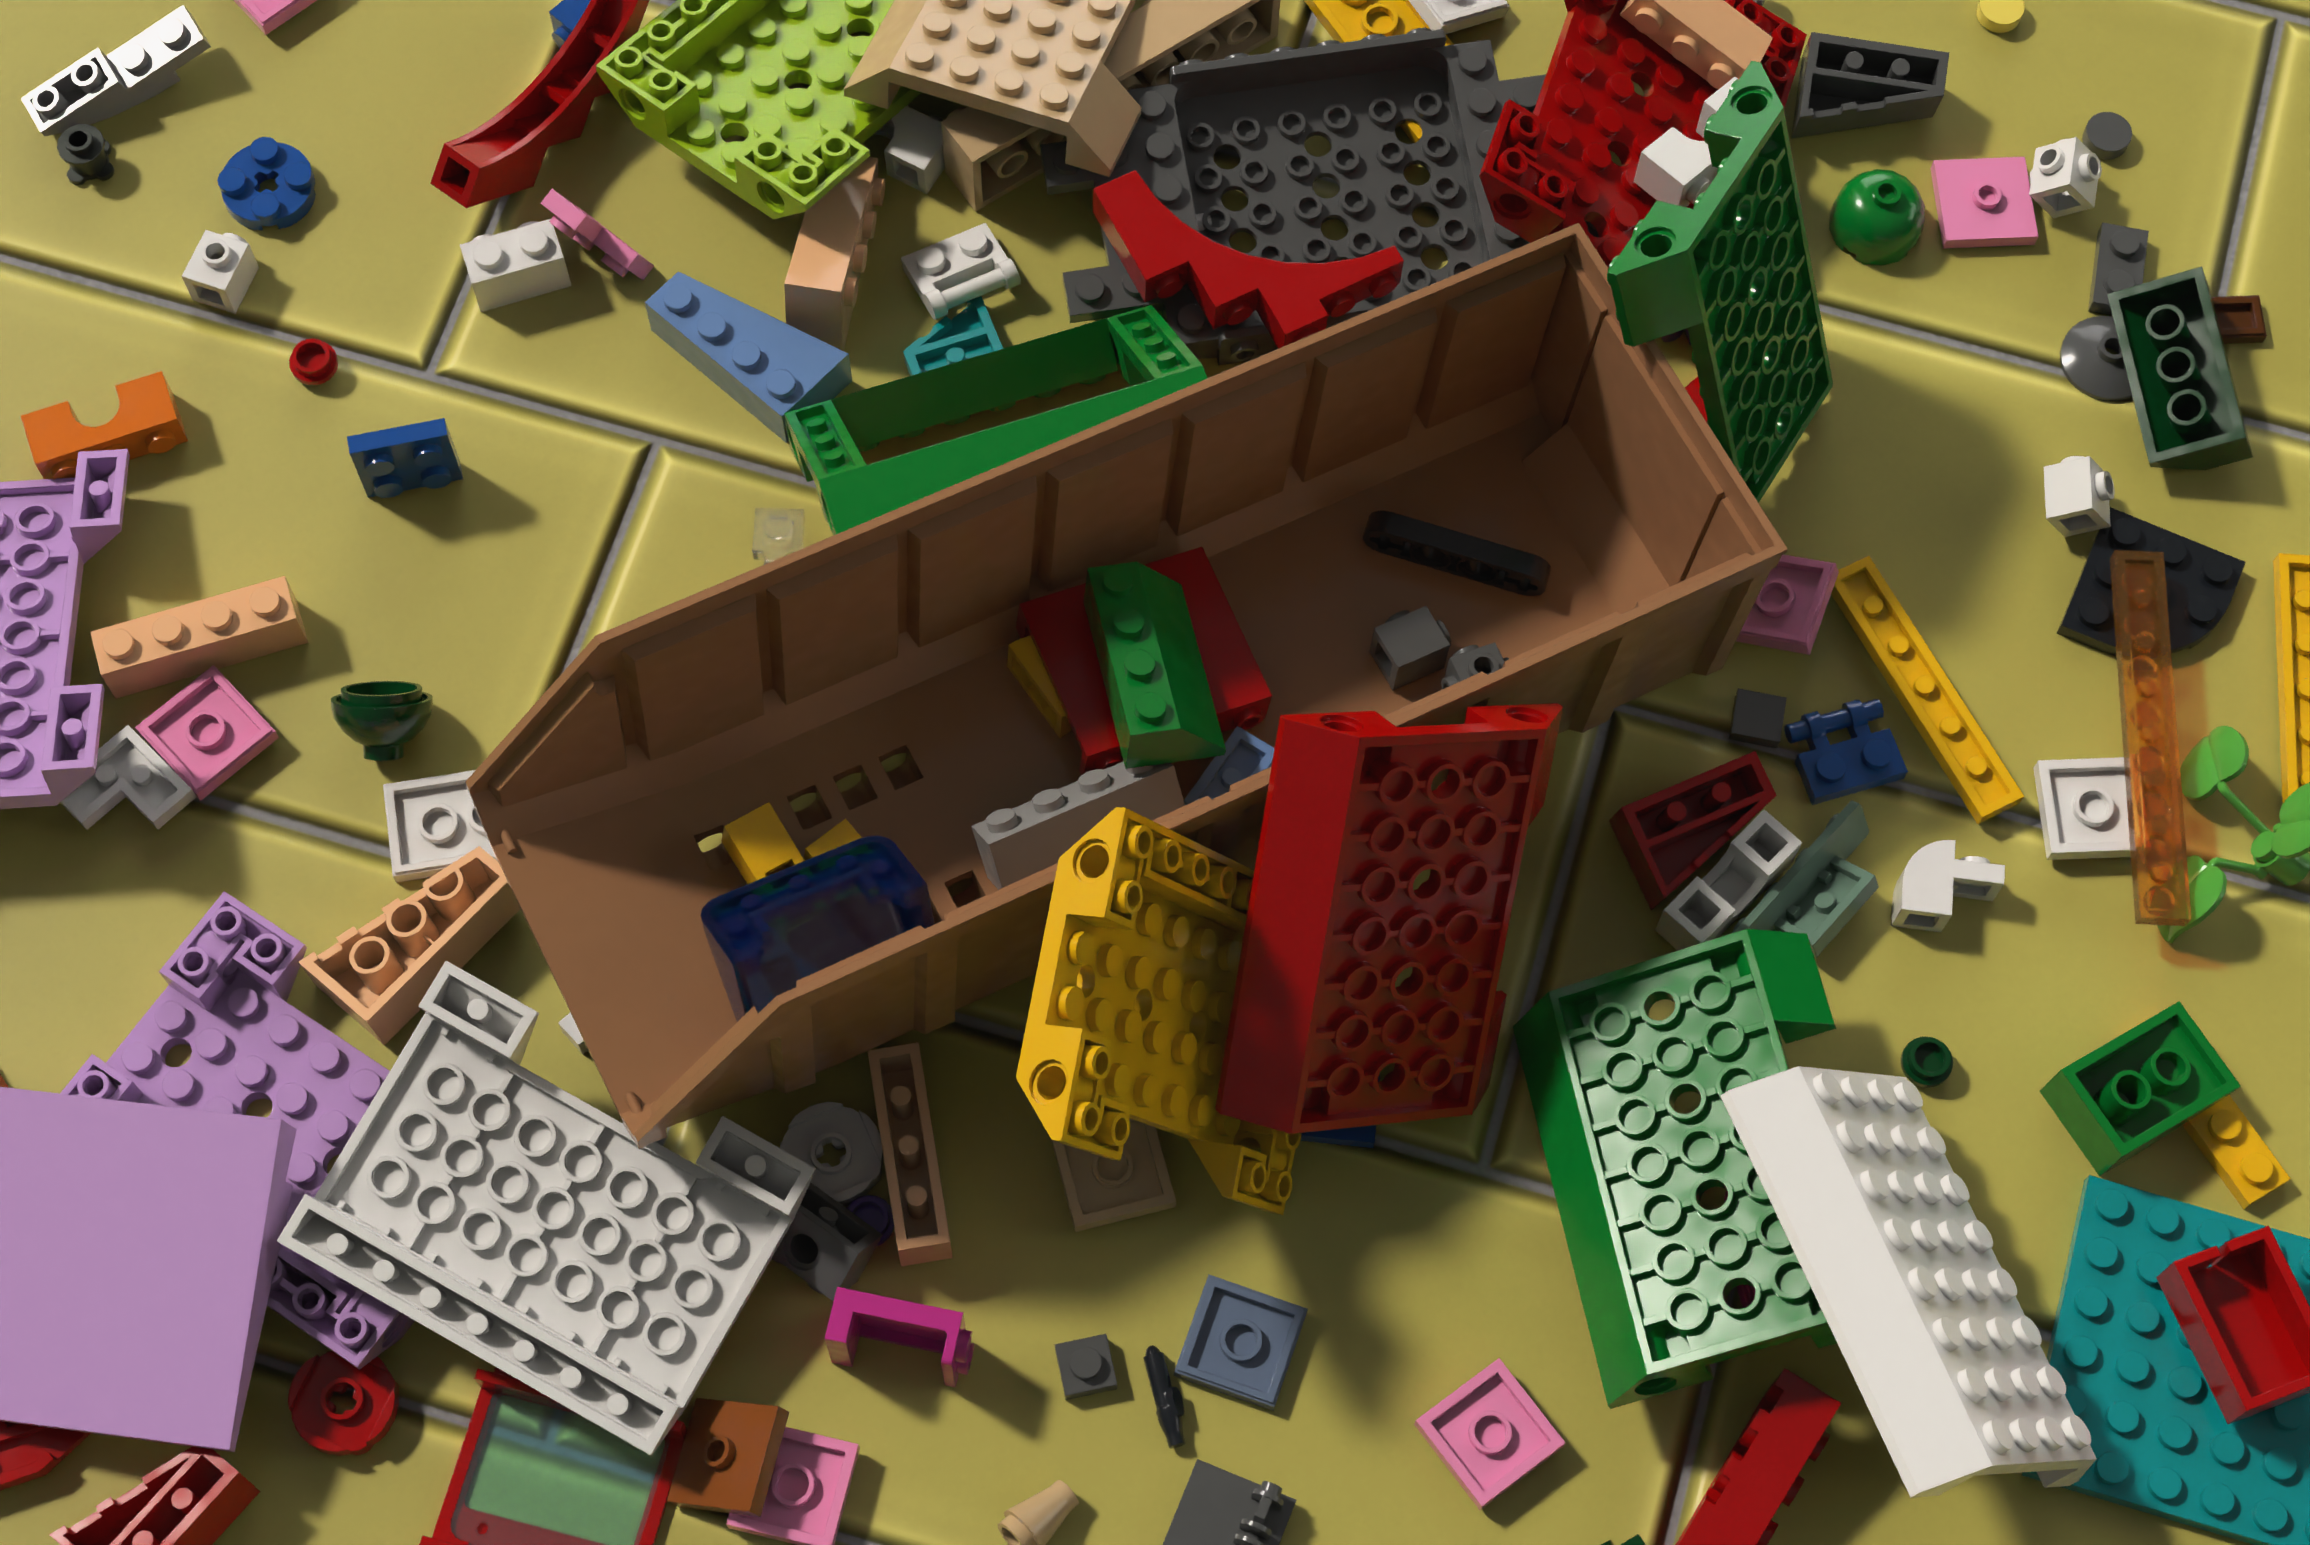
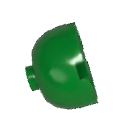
(1877, 217)

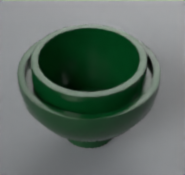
(382, 715)

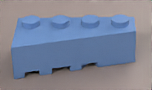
(746, 351)

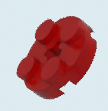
(355, 1429)

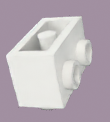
(515, 264)

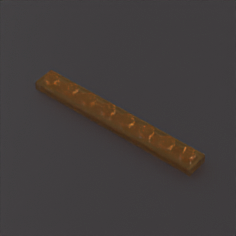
(2150, 739)

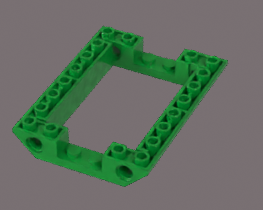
(833, 433)

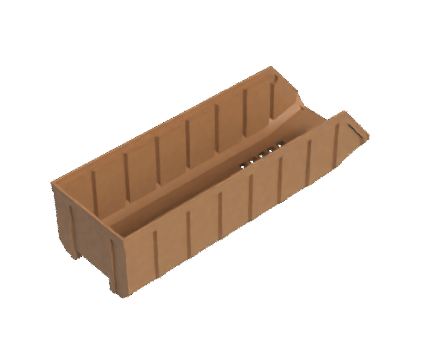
(1461, 405)

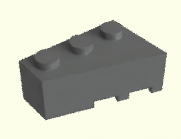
(1865, 84)

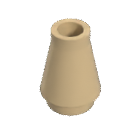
(1038, 1516)

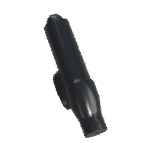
(1166, 1398)

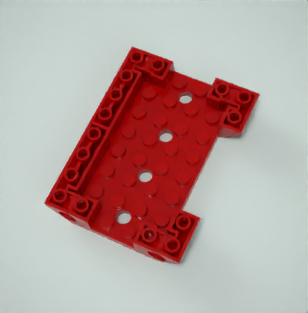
(1557, 162)
(1340, 917)

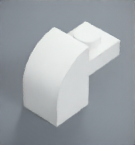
(1931, 880)

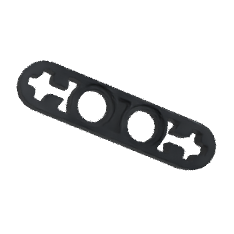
(1457, 553)

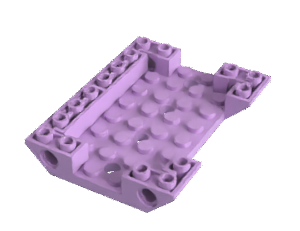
(250, 1045)

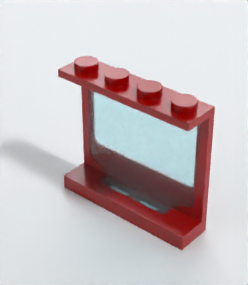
(550, 1476)

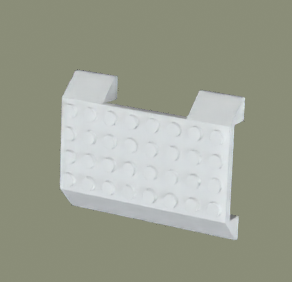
(543, 1223)
(1908, 1280)

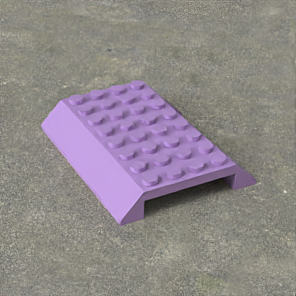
(44, 541)

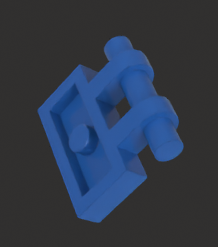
(1849, 765)

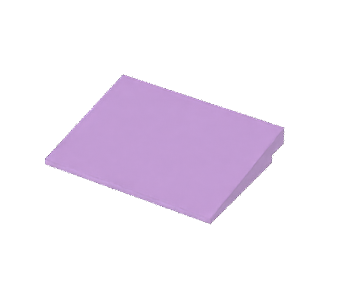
(135, 1263)

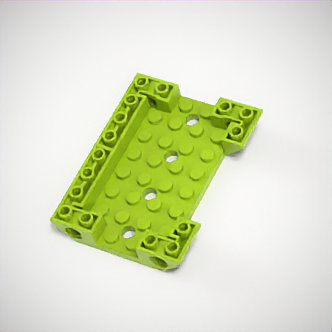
(727, 72)

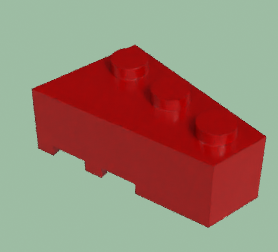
(177, 1504)

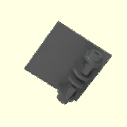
(1228, 1510)

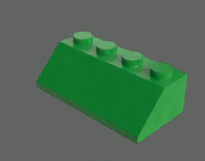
(1150, 666)

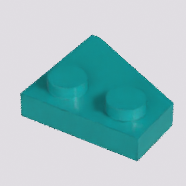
(954, 340)

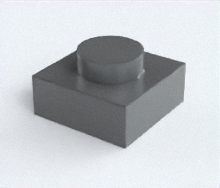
(1085, 1366)

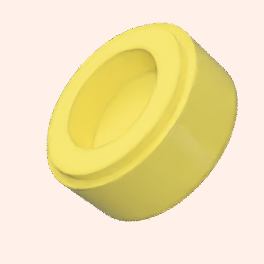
(2000, 15)

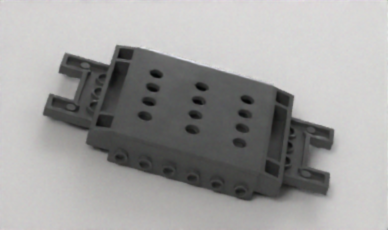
(1266, 113)

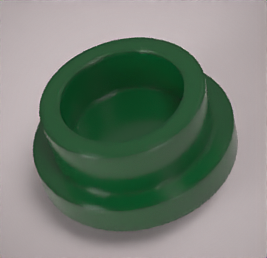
(1926, 1062)

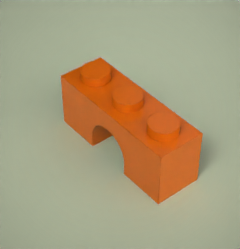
(144, 425)

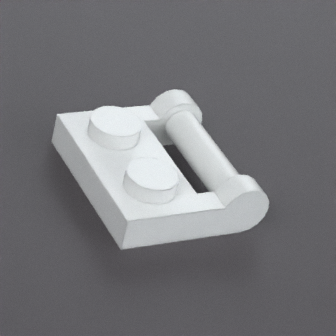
(959, 270)

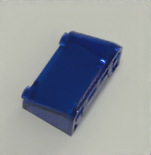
(812, 918)

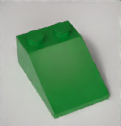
(2138, 1088)

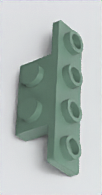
(1820, 887)

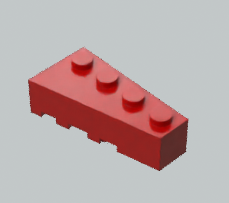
(1763, 1465)

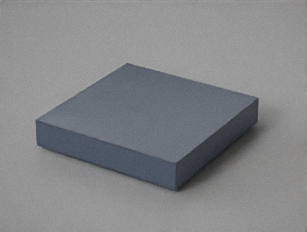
(1240, 1342)

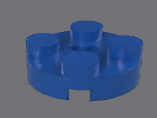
(261, 162)

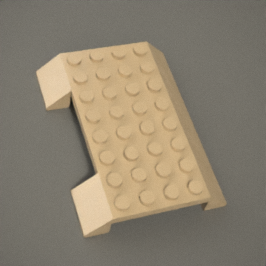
(1012, 60)

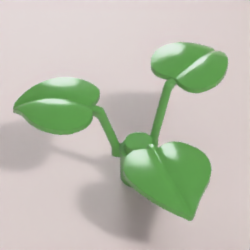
(2279, 853)

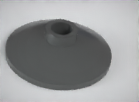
(2090, 365)

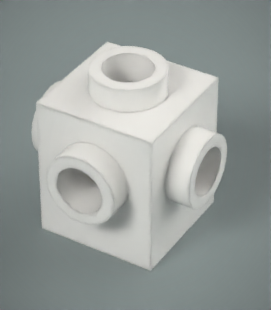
(2065, 177)

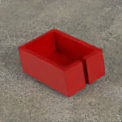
(2243, 1322)

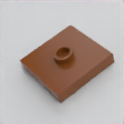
(728, 1456)

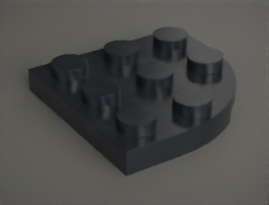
(2197, 585)

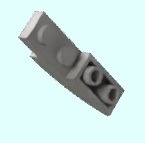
(110, 84)

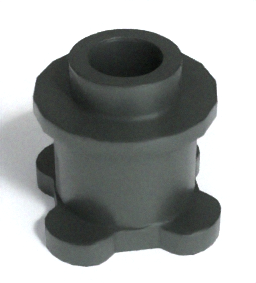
(86, 153)

